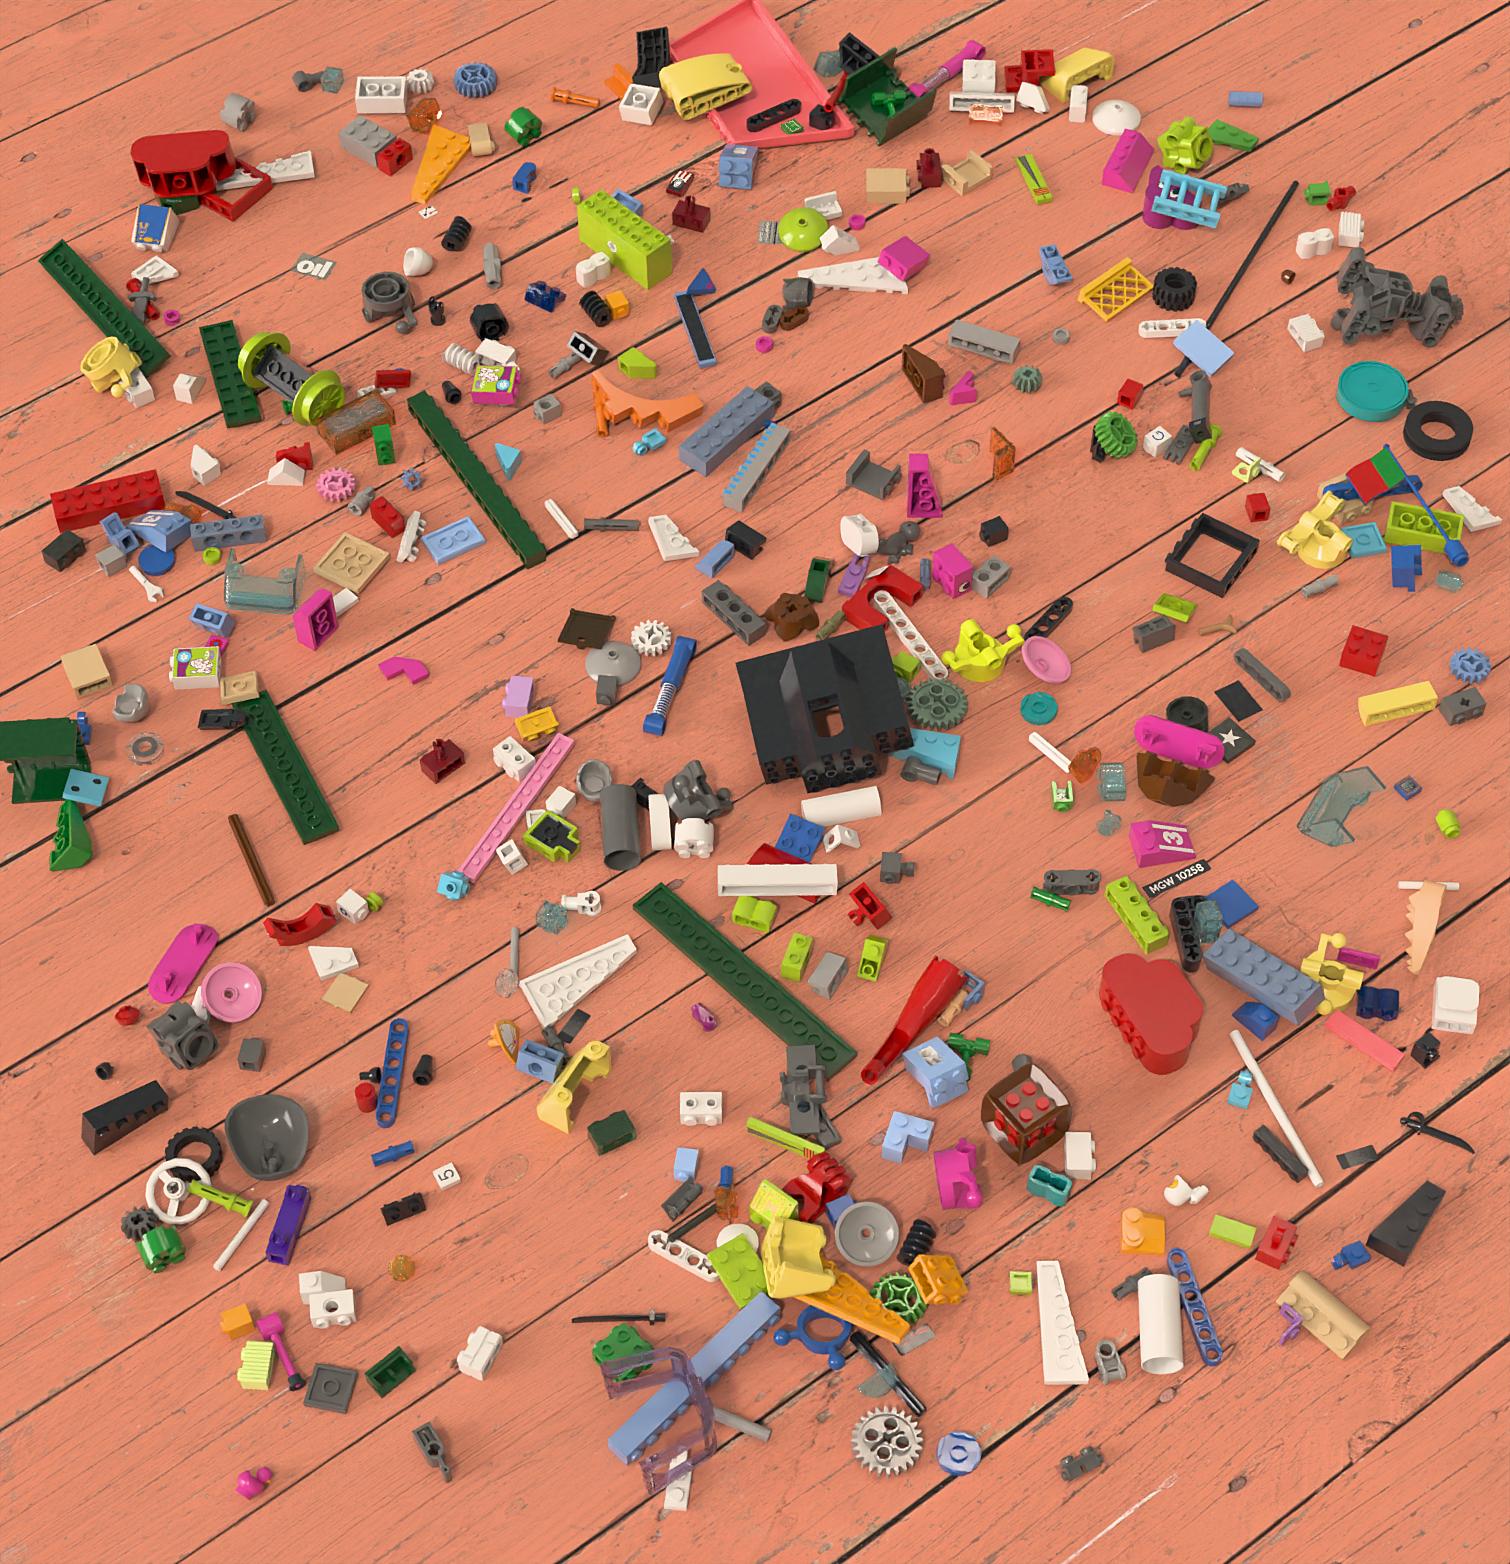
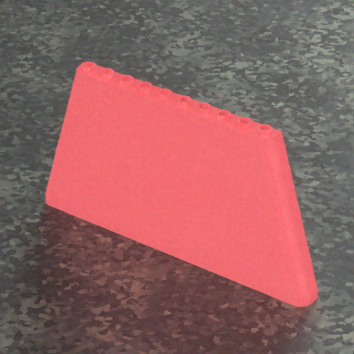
(773, 70)

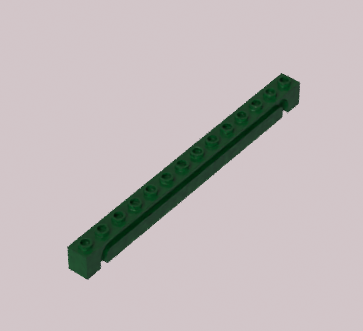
(477, 480)

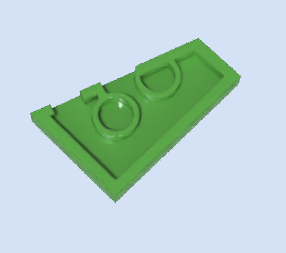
(1229, 135)

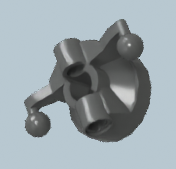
(386, 295)
(692, 796)

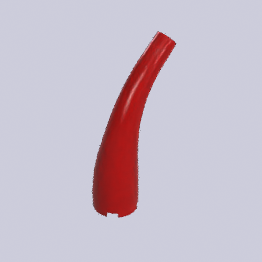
(926, 1002)

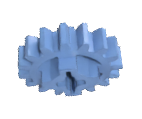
(1470, 665)

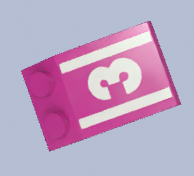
(1160, 843)

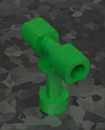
(889, 100)
(968, 1048)

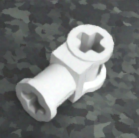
(583, 903)

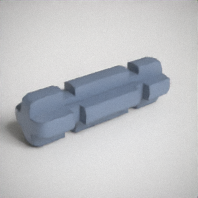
(925, 573)

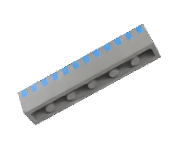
(756, 467)

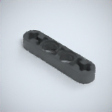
(1262, 675)

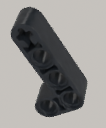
(1187, 933)

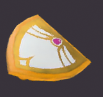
(507, 1036)

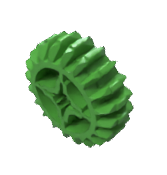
(1116, 434)
(902, 1289)

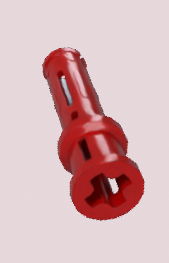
(150, 310)

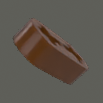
(794, 318)

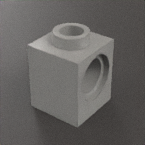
(547, 409)

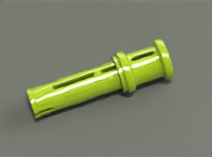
(1205, 447)
(230, 1201)

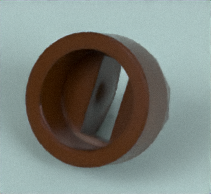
(1288, 276)

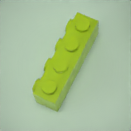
(1136, 914)

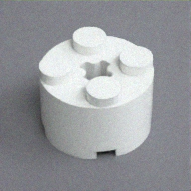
(694, 838)

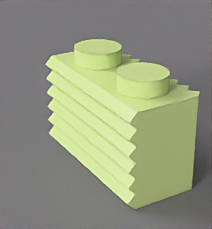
(257, 1365)

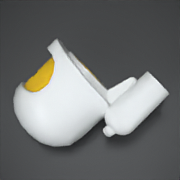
(1180, 1192)

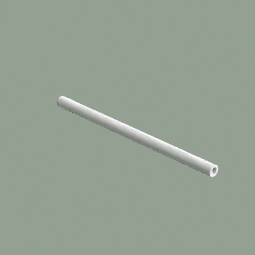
(1276, 1108)

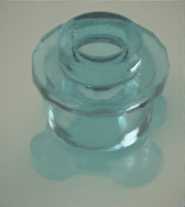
(1108, 823)

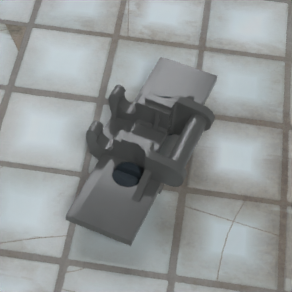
(795, 1089)

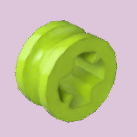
(373, 901)

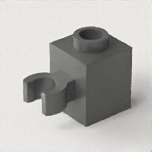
(892, 868)

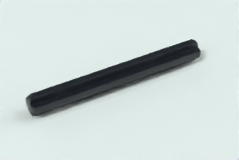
(878, 1363)

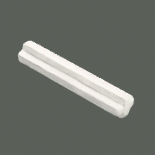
(561, 518)
(1049, 750)

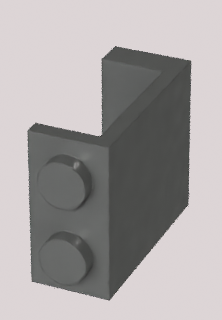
(872, 477)

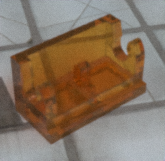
(986, 113)

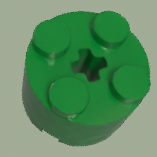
(523, 126)
(161, 1248)

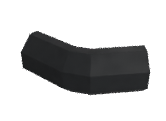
(652, 56)

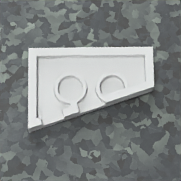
(1474, 515)
(669, 540)

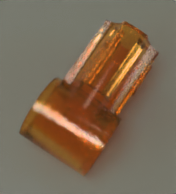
(191, 512)

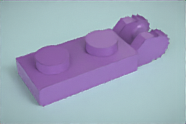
(853, 576)

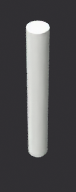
(1417, 885)

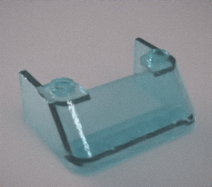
(263, 593)
(1333, 803)

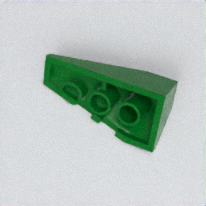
(71, 839)

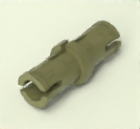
(830, 625)

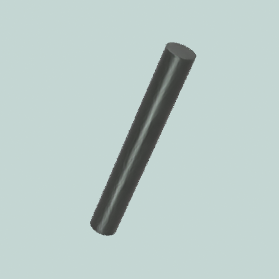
(693, 1223)

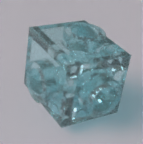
(551, 917)

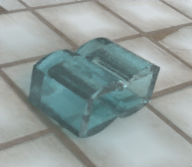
(1112, 781)

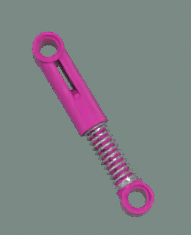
(972, 51)

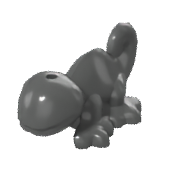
(896, 543)

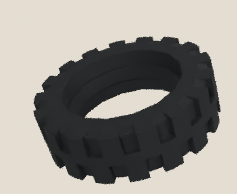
(189, 1136)

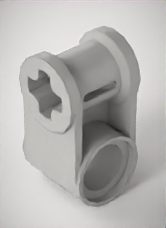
(1109, 1366)

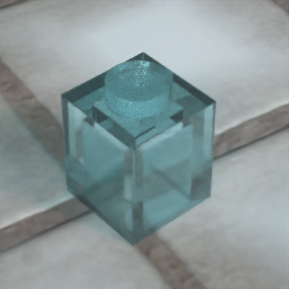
(332, 79)

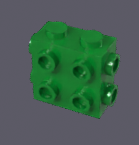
(620, 1343)

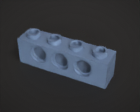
(228, 532)

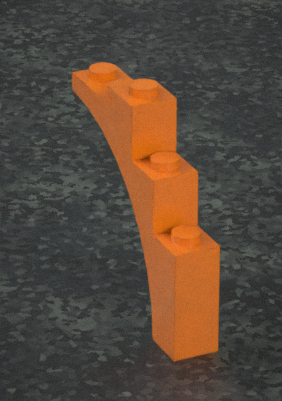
(642, 411)

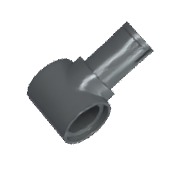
(305, 81)

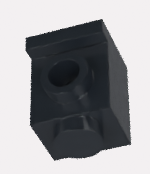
(1426, 1050)

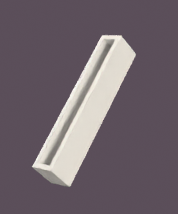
(777, 880)

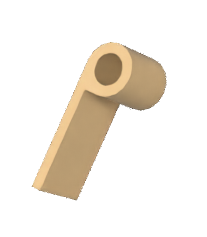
(480, 140)

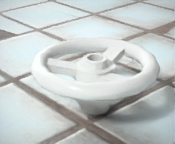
(170, 1188)

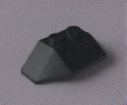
(855, 54)

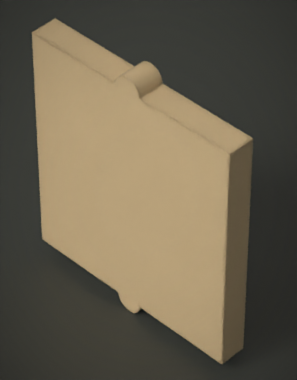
(345, 992)

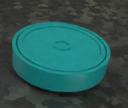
(1372, 391)

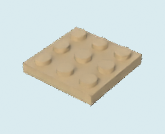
(351, 563)

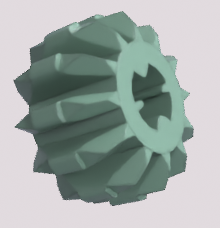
(1027, 379)

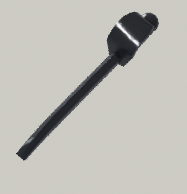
(1420, 1127)

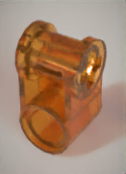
(1084, 764)

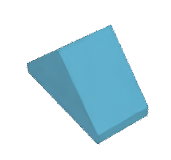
(508, 458)

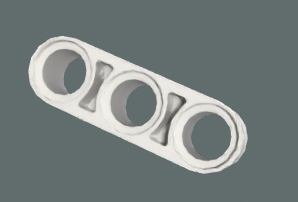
(659, 822)

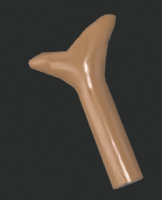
(1225, 625)

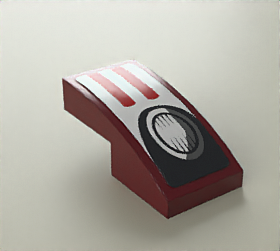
(679, 183)

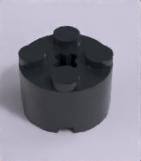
(489, 322)

